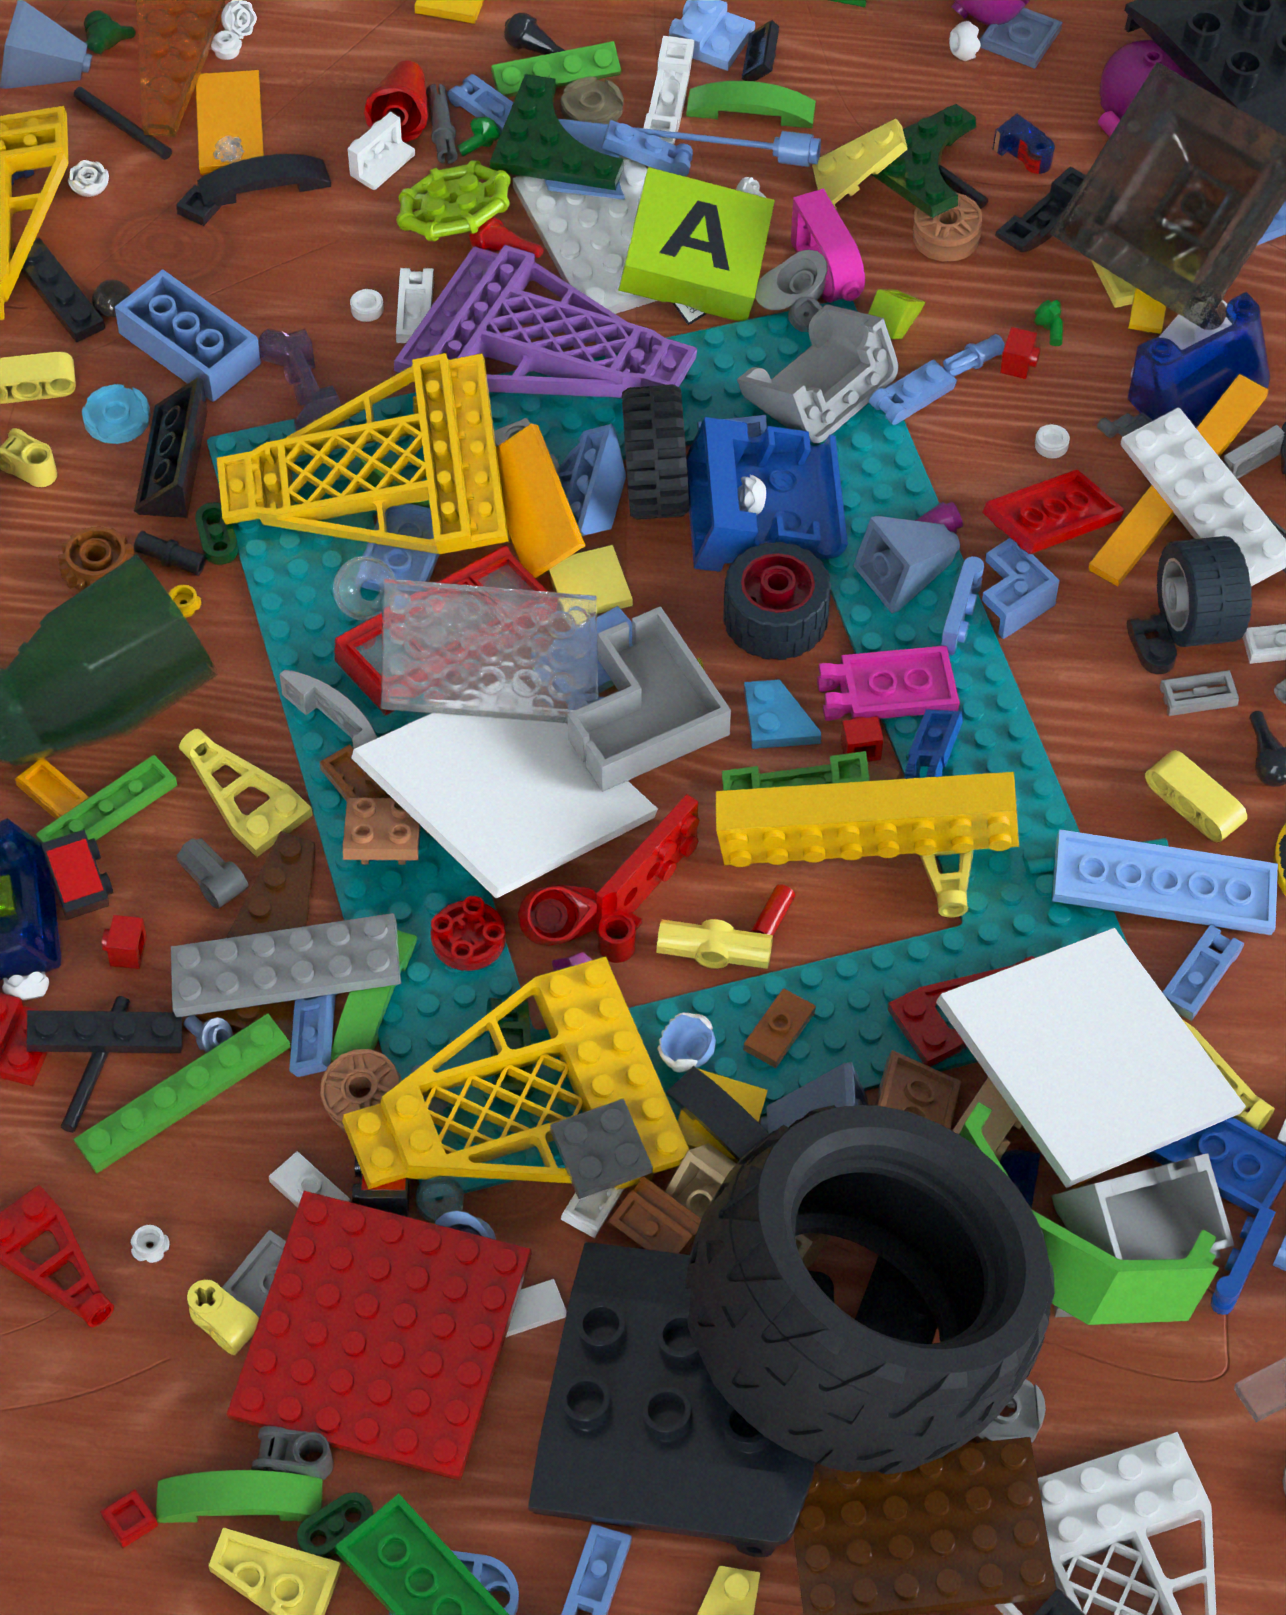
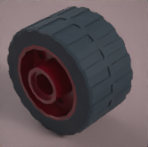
(776, 600)

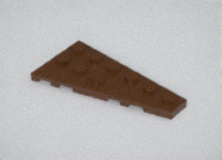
(274, 903)

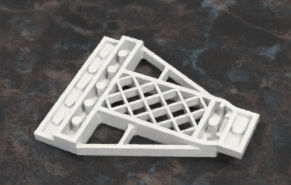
(1121, 1503)

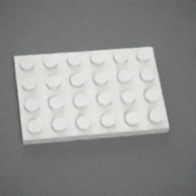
(588, 234)

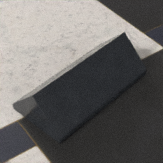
(173, 453)

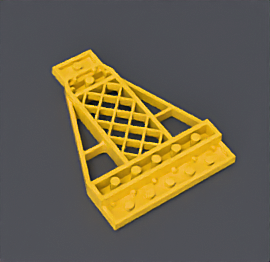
(27, 143)
(458, 465)
(597, 1053)

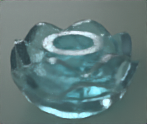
(428, 1191)

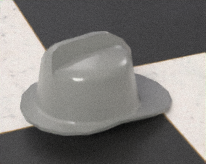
(795, 278)

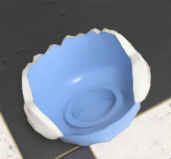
(687, 1042)

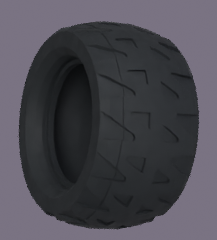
(808, 1367)

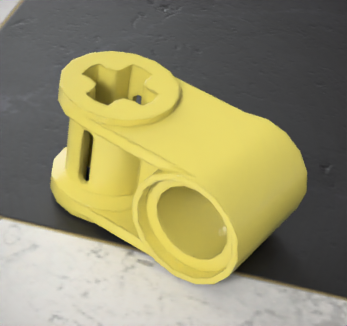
(28, 459)
(226, 1321)

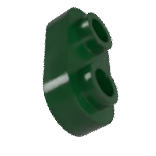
(216, 536)
(332, 1523)

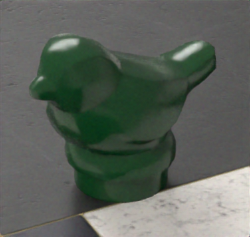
(103, 32)

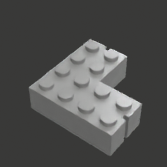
(660, 707)

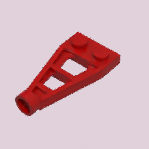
(923, 1024)
(28, 1220)

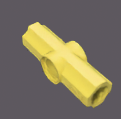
(714, 944)

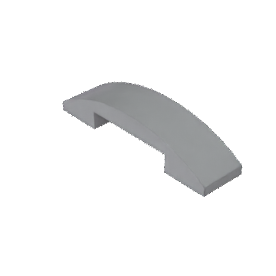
(312, 693)

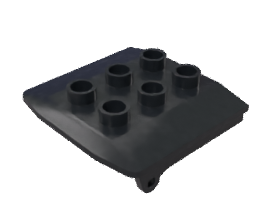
(1224, 48)
(640, 1426)

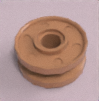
(950, 234)
(352, 1073)

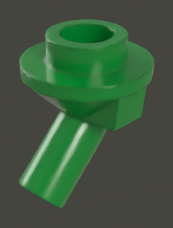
(485, 133)
(1049, 317)

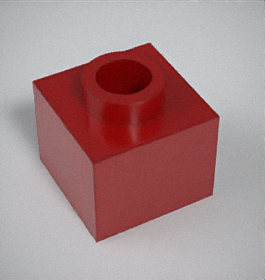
(1019, 353)
(862, 735)
(125, 941)

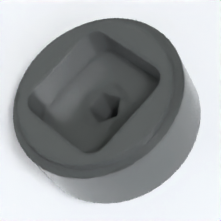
(802, 312)

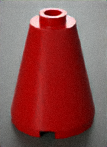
(403, 95)

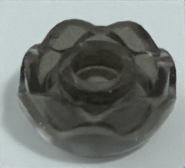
(108, 295)

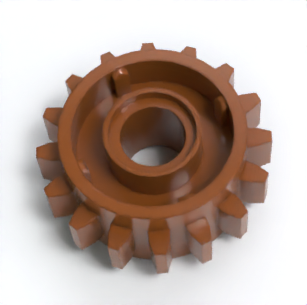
(92, 555)

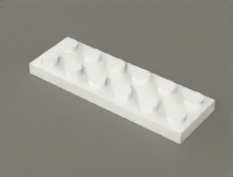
(1205, 491)

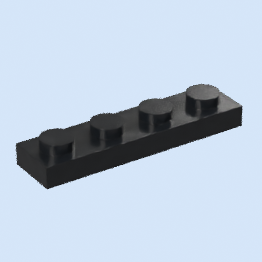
(61, 293)
(103, 1032)

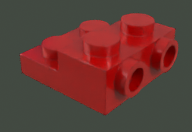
(15, 1061)

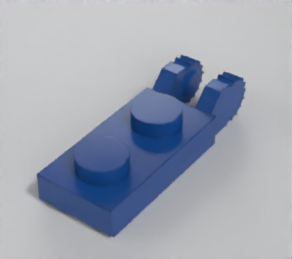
(933, 742)

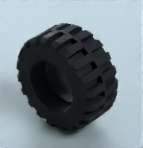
(655, 451)

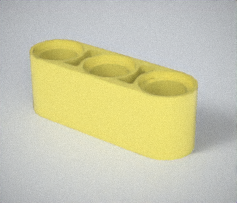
(36, 377)
(1196, 796)

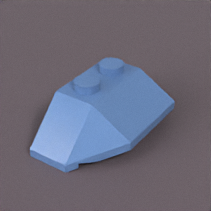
(594, 479)

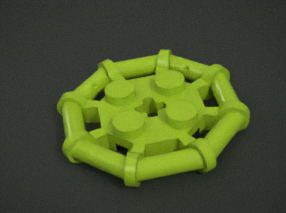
(453, 199)

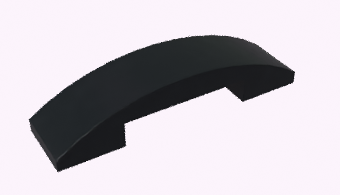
(263, 173)
(1038, 222)
(717, 1112)

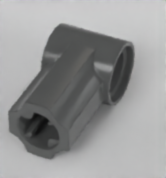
(216, 879)

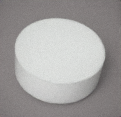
(366, 305)
(1052, 441)

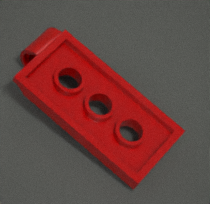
(639, 875)

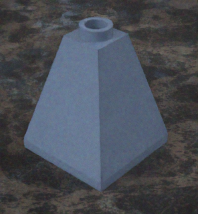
(41, 51)
(903, 557)
(836, 1088)

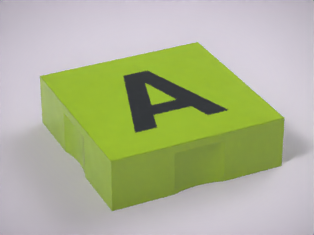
(697, 245)

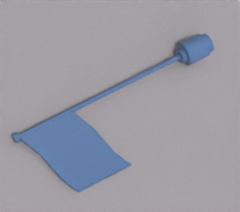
(790, 148)

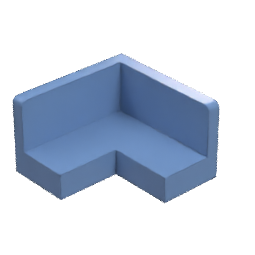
(1025, 590)

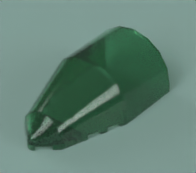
(99, 667)

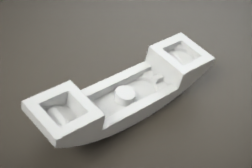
(670, 85)

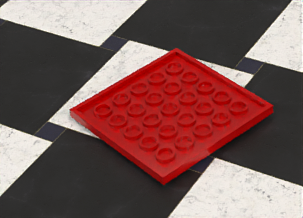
(381, 1334)

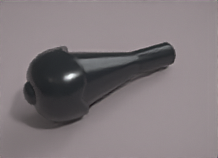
(524, 33)
(1270, 753)

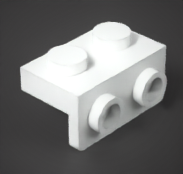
(379, 152)

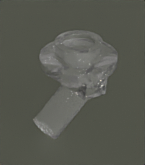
(229, 149)

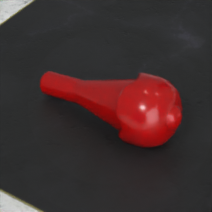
(494, 236)

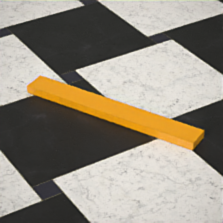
(1151, 511)

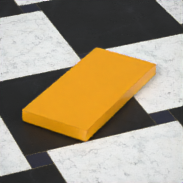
(228, 106)
(535, 503)

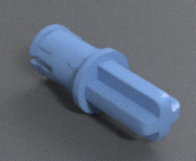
(974, 355)

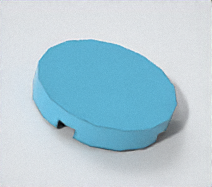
(116, 414)

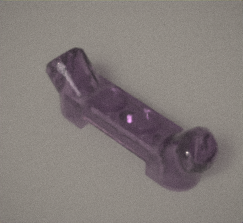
(296, 355)

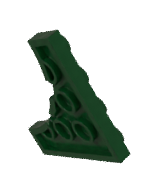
(541, 148)
(916, 171)

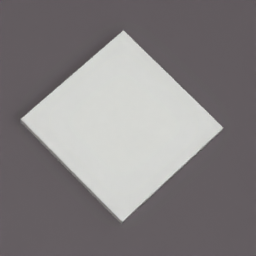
(500, 794)
(1090, 1056)

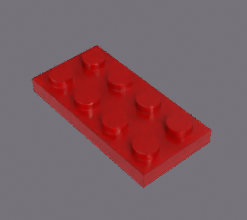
(1053, 511)

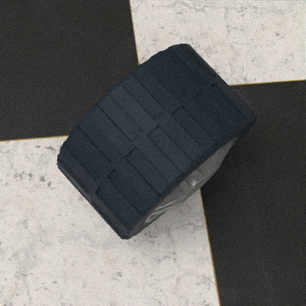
(1204, 591)

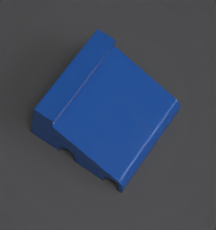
(801, 492)

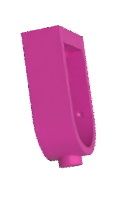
(821, 229)

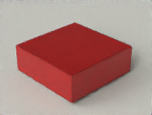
(129, 1518)

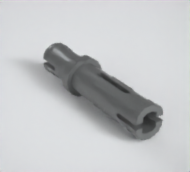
(443, 131)

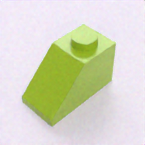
(897, 310)

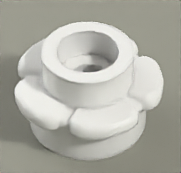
(226, 45)
(145, 1235)

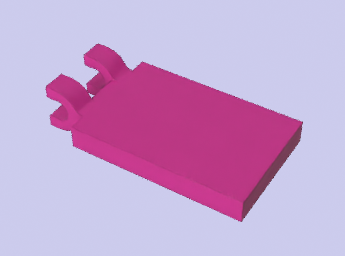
(889, 683)

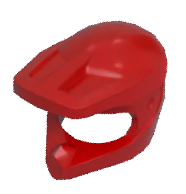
(557, 914)

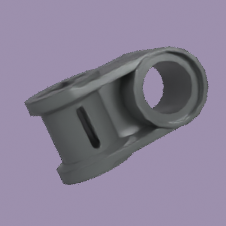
(286, 1449)

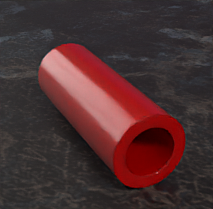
(774, 910)

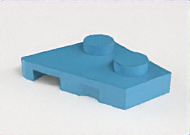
(777, 717)

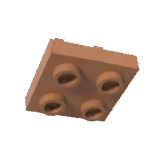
(379, 831)

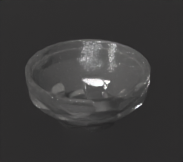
(348, 585)

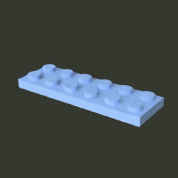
(1165, 882)

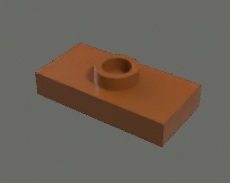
(350, 777)
(779, 1028)

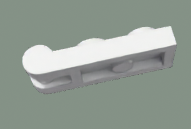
(413, 300)

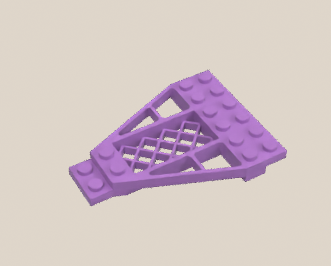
(490, 296)

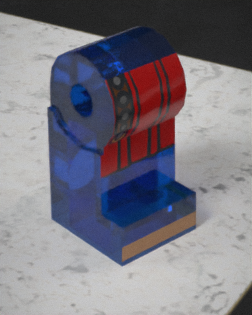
(1025, 143)

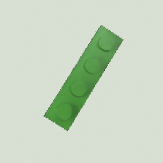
(564, 66)
(114, 802)

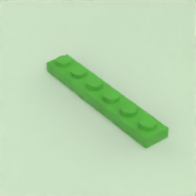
(182, 1093)

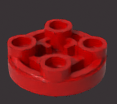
(468, 934)

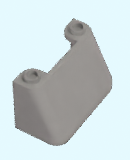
(830, 379)
(1149, 1212)

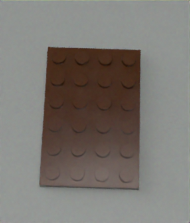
(926, 1537)

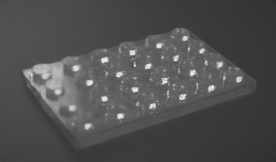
(487, 651)

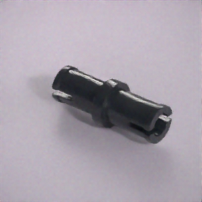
(170, 553)

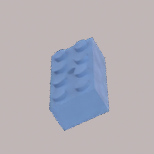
(187, 334)

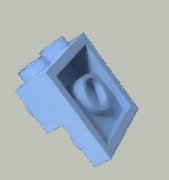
(715, 32)

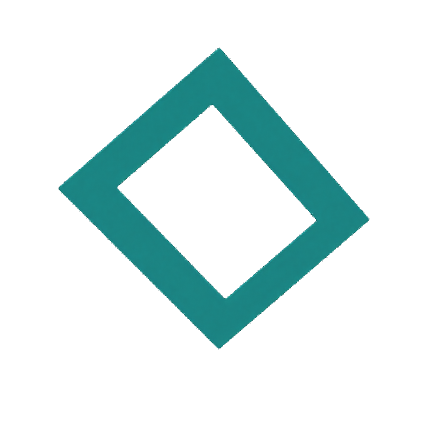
(880, 475)

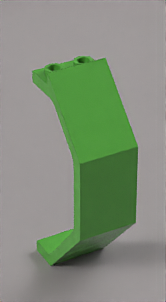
(1110, 1289)

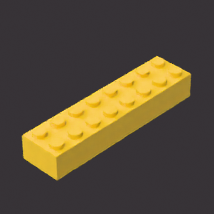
(867, 819)

